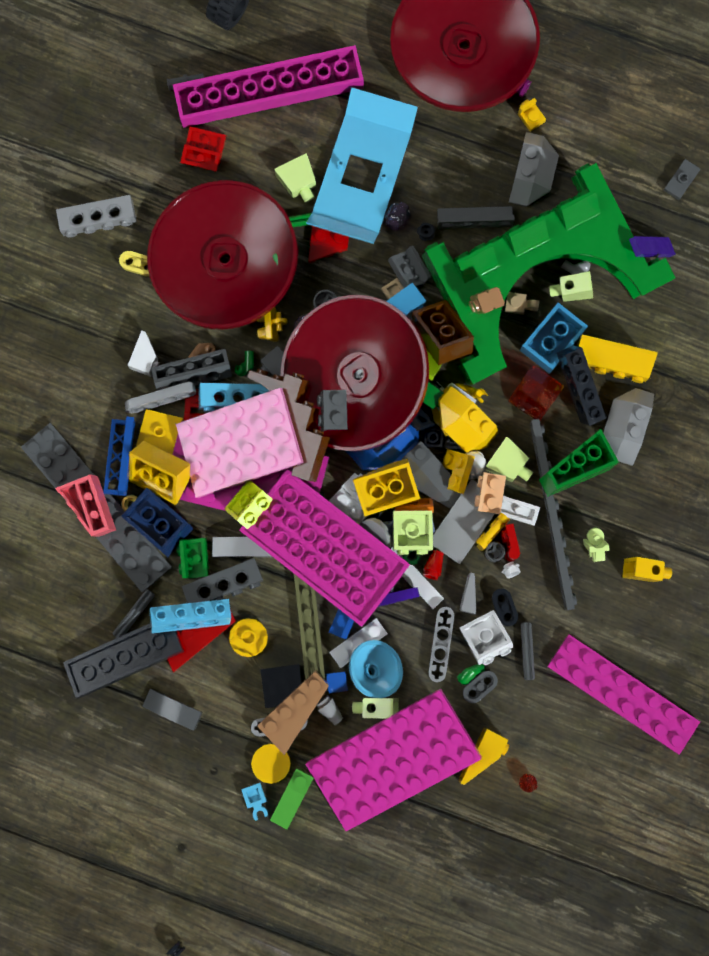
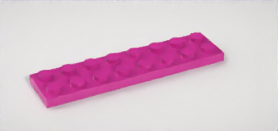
(623, 694)

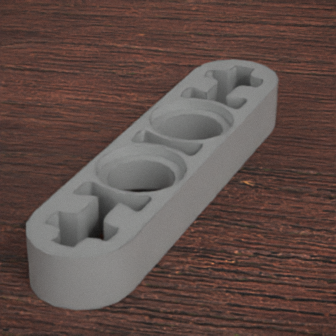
(160, 397)
(437, 643)

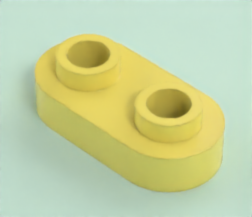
(137, 265)

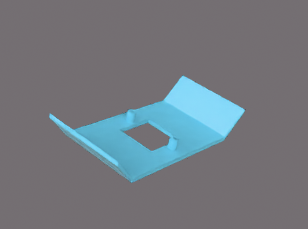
(371, 130)

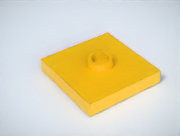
(159, 430)

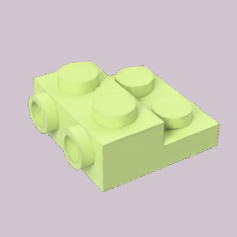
(412, 532)

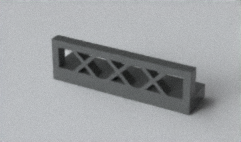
(475, 217)

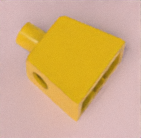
(645, 569)

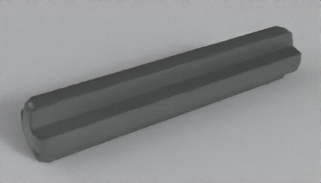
(134, 613)
(527, 651)

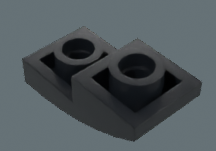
(436, 439)

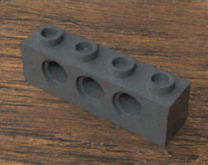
(195, 369)
(250, 568)

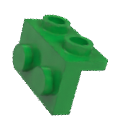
(193, 558)

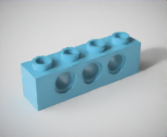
(227, 391)
(190, 616)

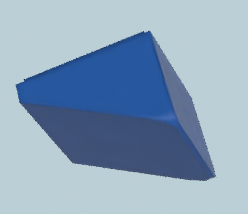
(337, 682)

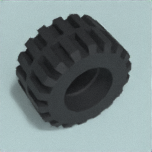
(226, 12)

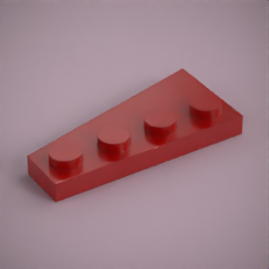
(195, 640)

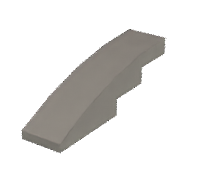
(236, 547)

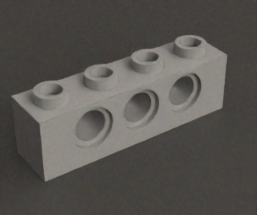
(87, 211)

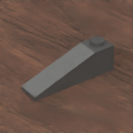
(431, 475)

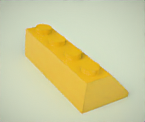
(617, 358)

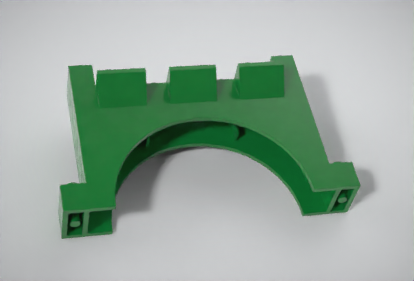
(578, 228)

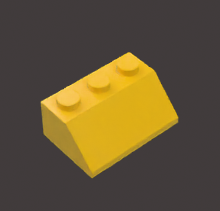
(158, 471)

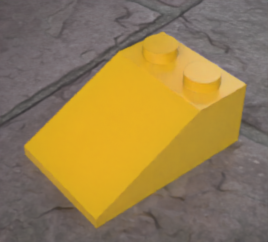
(386, 487)
(491, 748)

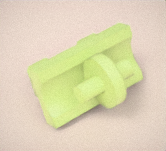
(596, 544)

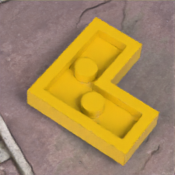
(461, 466)

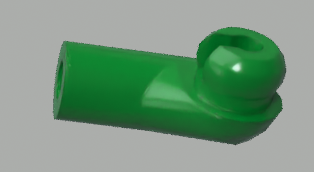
(248, 364)
(469, 673)

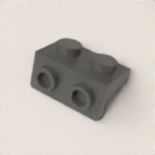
(409, 268)
(333, 410)

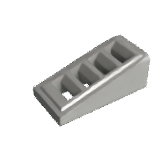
(468, 601)

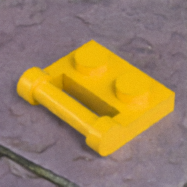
(495, 527)

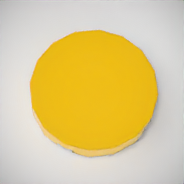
(248, 637)
(270, 764)

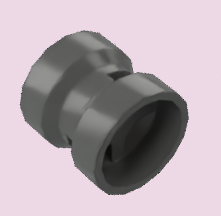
(495, 549)

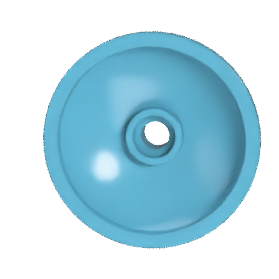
(383, 664)

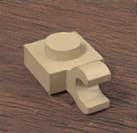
(517, 303)

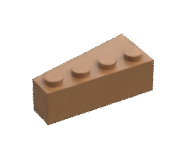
(291, 714)

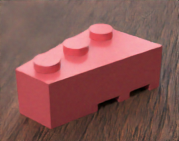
(89, 504)

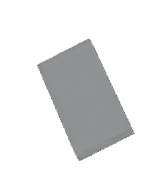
(461, 525)

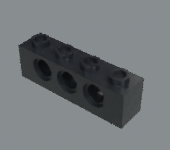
(581, 385)

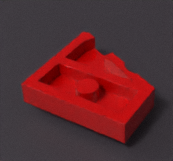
(326, 243)

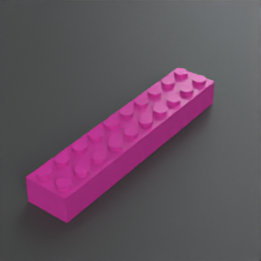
(268, 86)

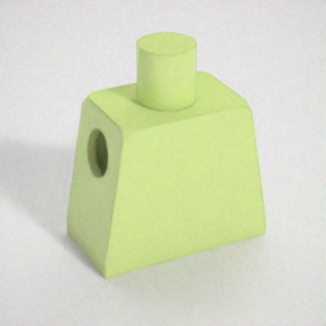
(297, 177)
(580, 284)
(509, 461)
(384, 707)

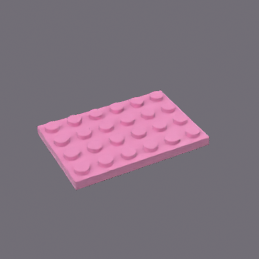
(239, 443)

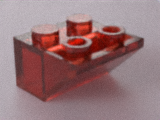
(536, 393)

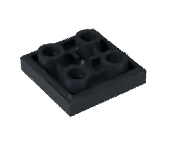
(279, 683)

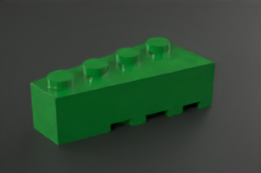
(585, 462)

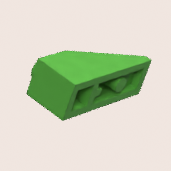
(292, 798)

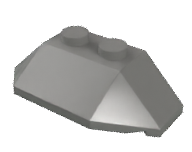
(534, 170)
(628, 424)

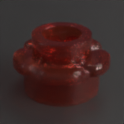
(528, 783)

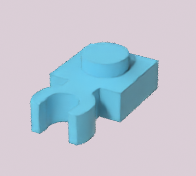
(254, 797)

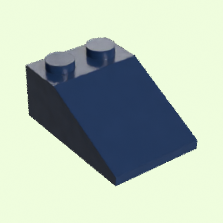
(157, 522)

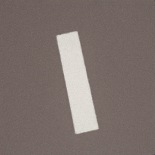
(425, 589)

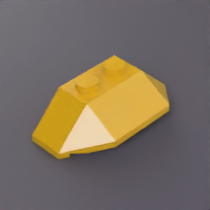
(465, 421)

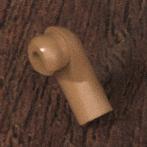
(202, 348)

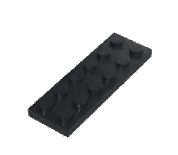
(120, 659)

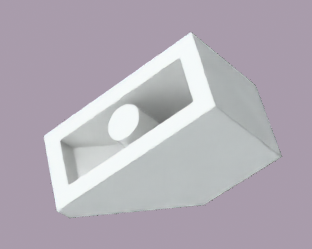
(143, 356)

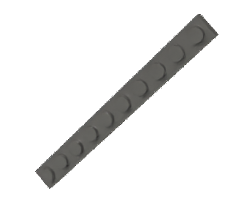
(554, 522)

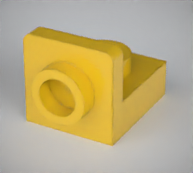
(531, 114)

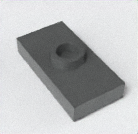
(682, 179)

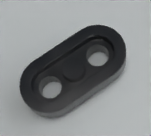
(504, 607)

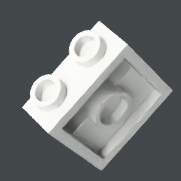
(348, 501)
(487, 638)

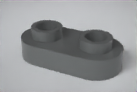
(480, 687)

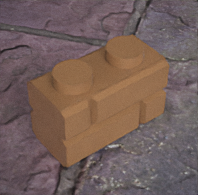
(486, 301)

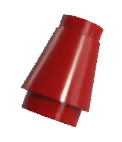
(434, 565)

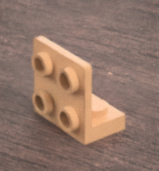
(490, 493)

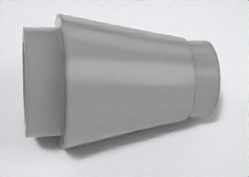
(328, 708)

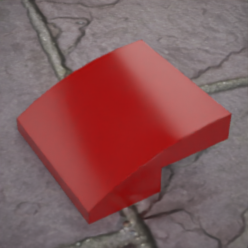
(203, 149)

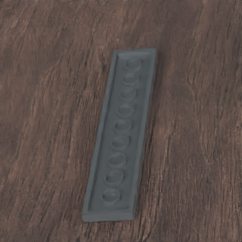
(126, 545)

